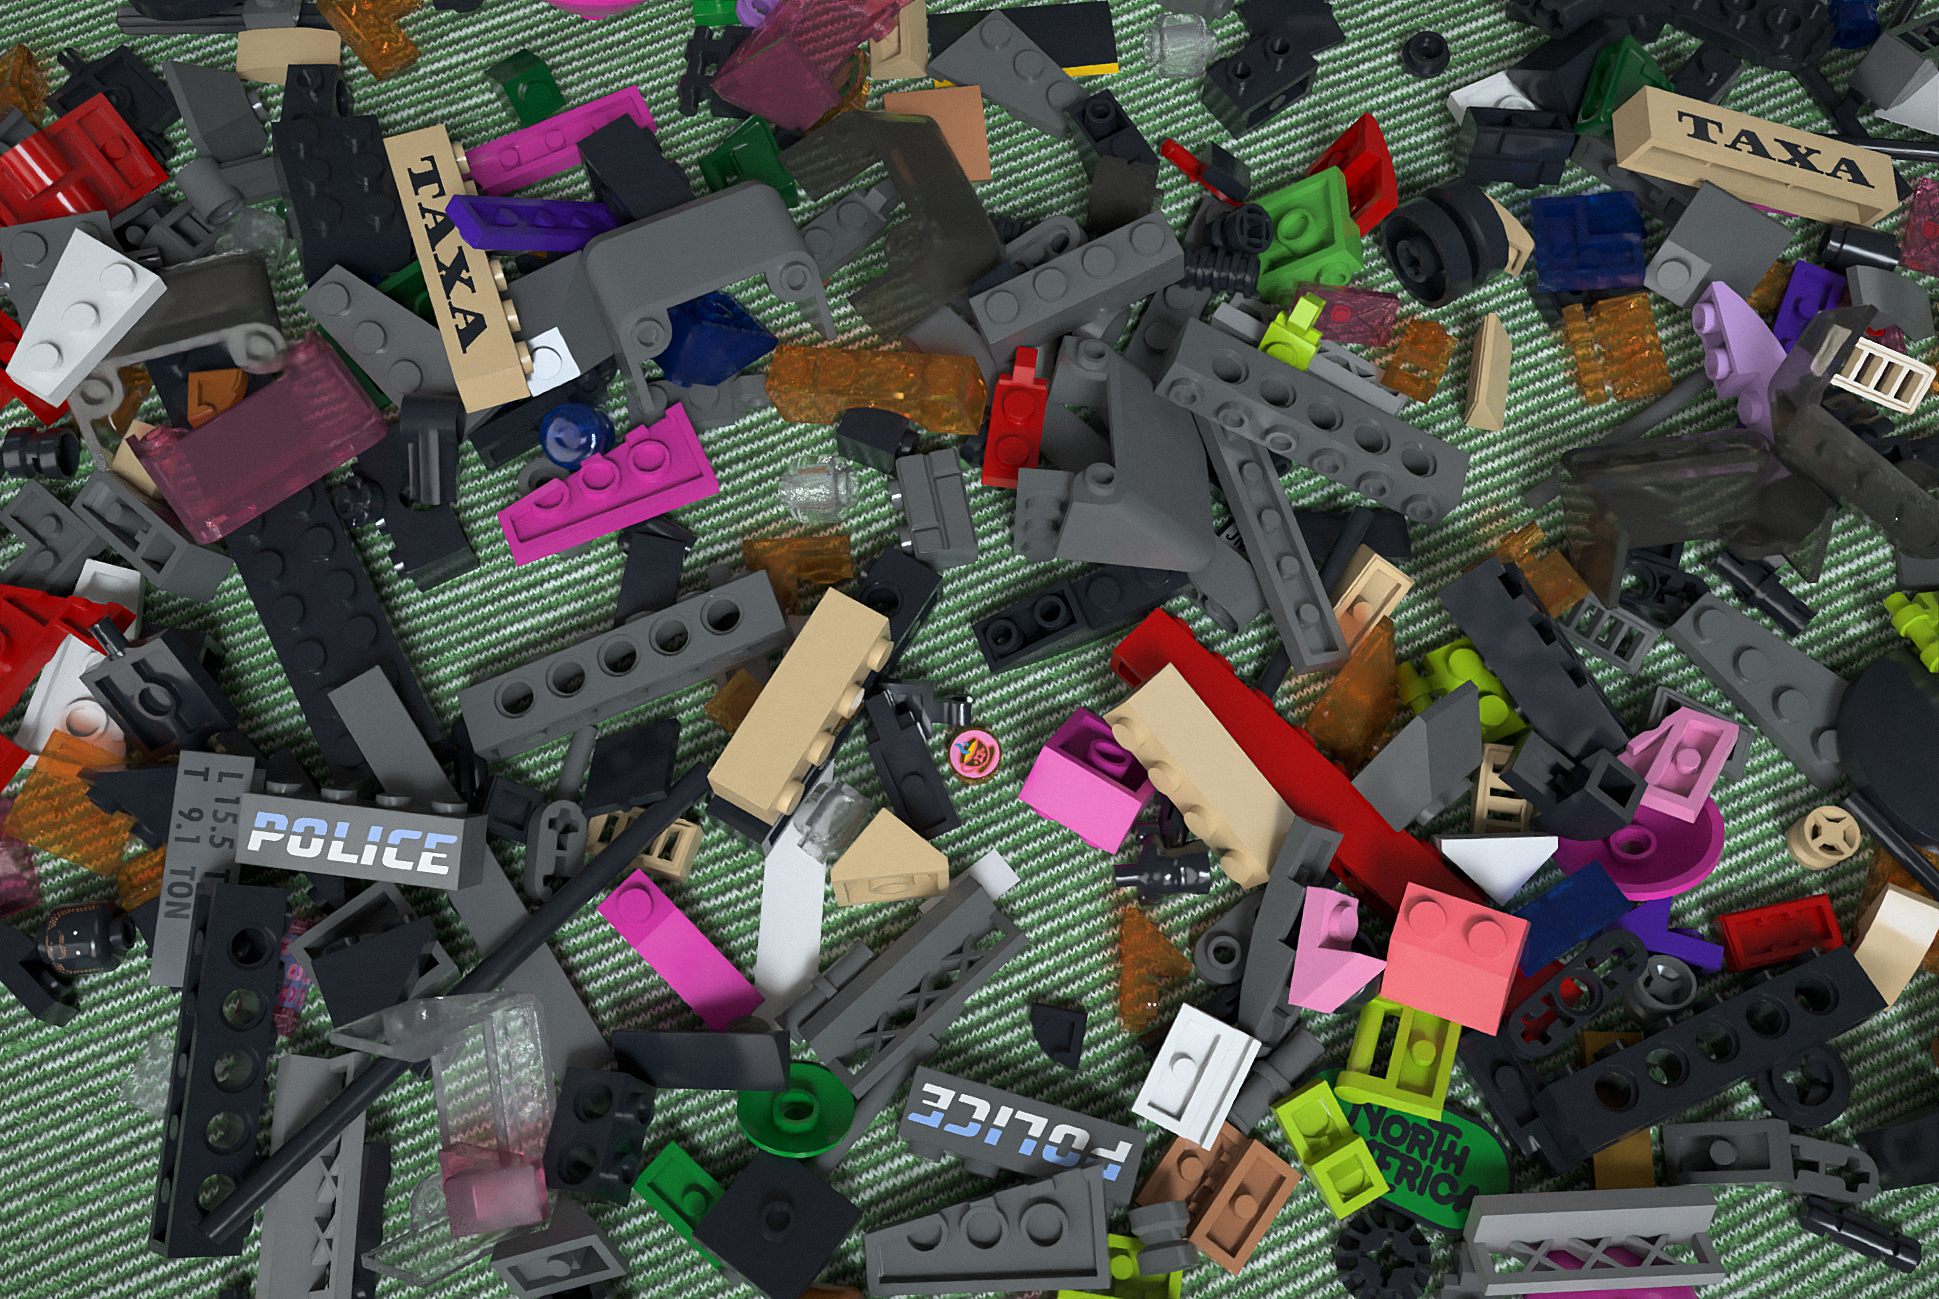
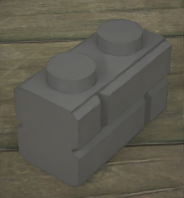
(935, 510)

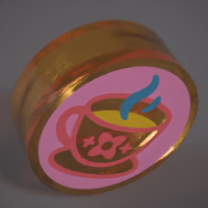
(974, 756)

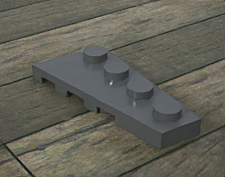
(386, 340)
(1769, 681)

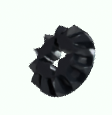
(1816, 1106)
(1367, 1234)

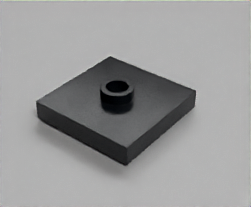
(777, 1226)

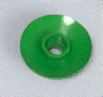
(800, 1121)

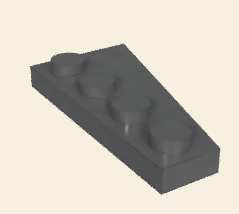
(1007, 1240)

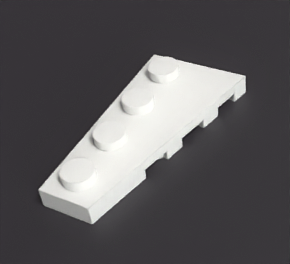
(60, 696)

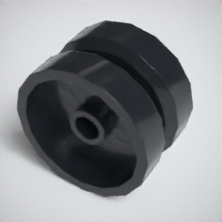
(1445, 242)

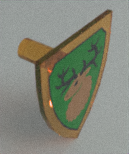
(851, 85)

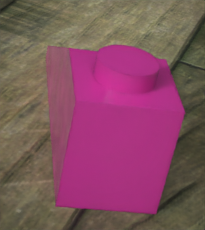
(679, 951)

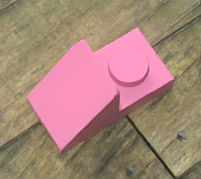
(1324, 966)

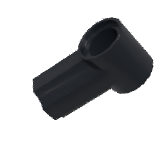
(433, 433)

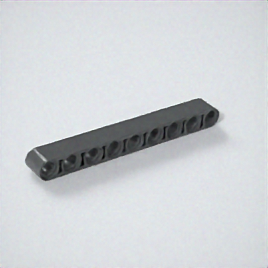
(1223, 590)

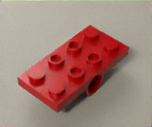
(76, 168)

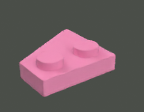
(1681, 760)

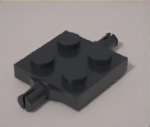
(127, 86)
(157, 692)

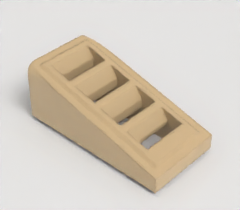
(1901, 385)
(1481, 801)
(675, 869)

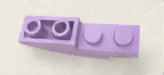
(1738, 352)

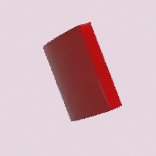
(1368, 171)

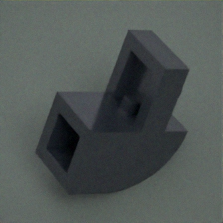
(1572, 799)

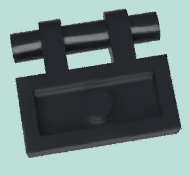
(700, 54)

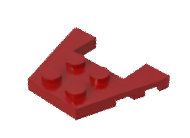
(30, 633)

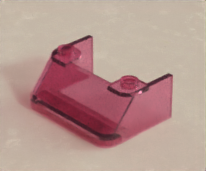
(794, 54)
(263, 444)

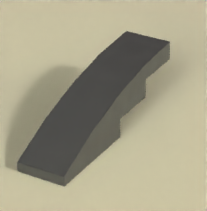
(1275, 936)

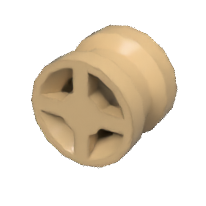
(1834, 829)

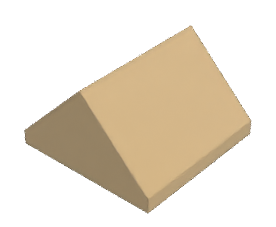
(889, 865)

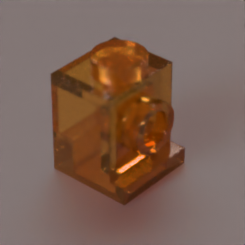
(1426, 347)

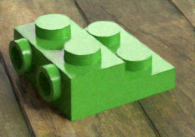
(1311, 237)

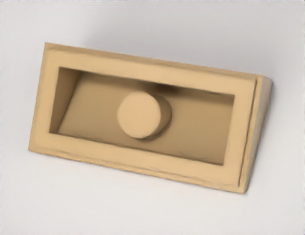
(905, 50)
(1488, 376)
(1366, 593)

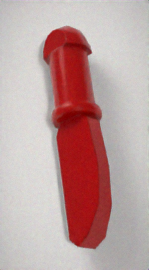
(1190, 167)

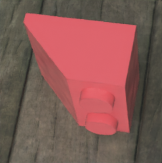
(1453, 958)

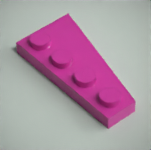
(636, 481)

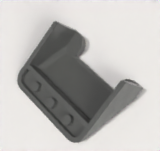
(1156, 494)

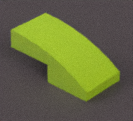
(1328, 1148)

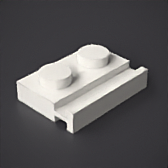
(1196, 1075)

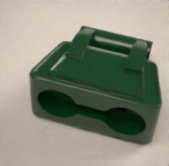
(1616, 76)
(750, 155)

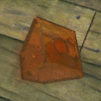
(1359, 702)

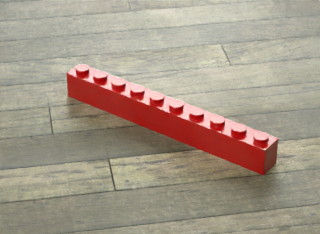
(1371, 855)

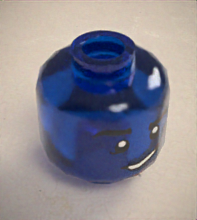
(575, 433)

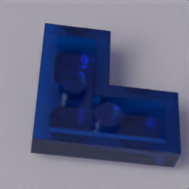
(1574, 260)

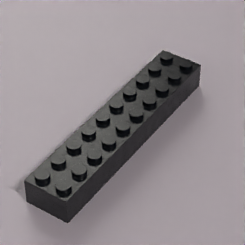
(313, 596)

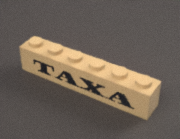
(1753, 158)
(459, 278)

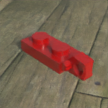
(1015, 422)

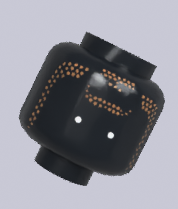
(86, 937)

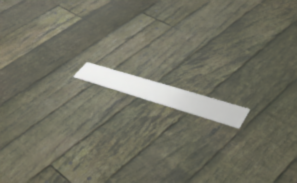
(789, 913)

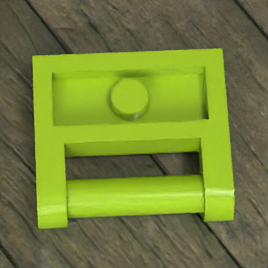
(1418, 1064)

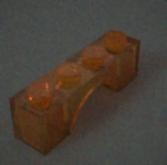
(930, 389)

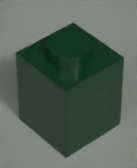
(525, 88)

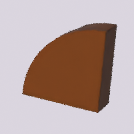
(214, 392)

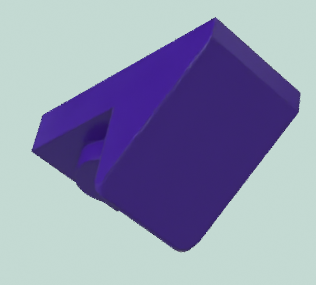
(1650, 925)

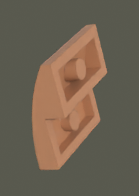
(959, 116)
(1228, 1192)

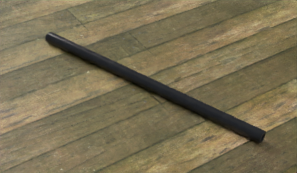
(483, 978)

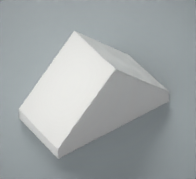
(1496, 860)

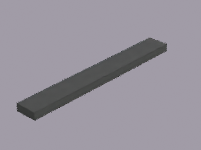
(490, 909)

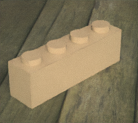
(801, 707)
(1203, 774)

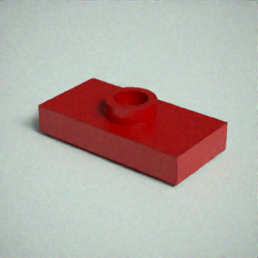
(1777, 932)

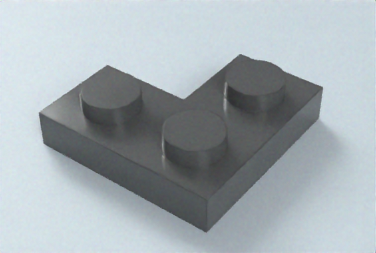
(55, 541)

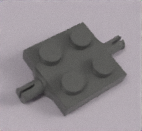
(35, 248)

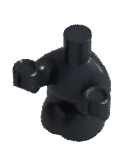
(1163, 868)

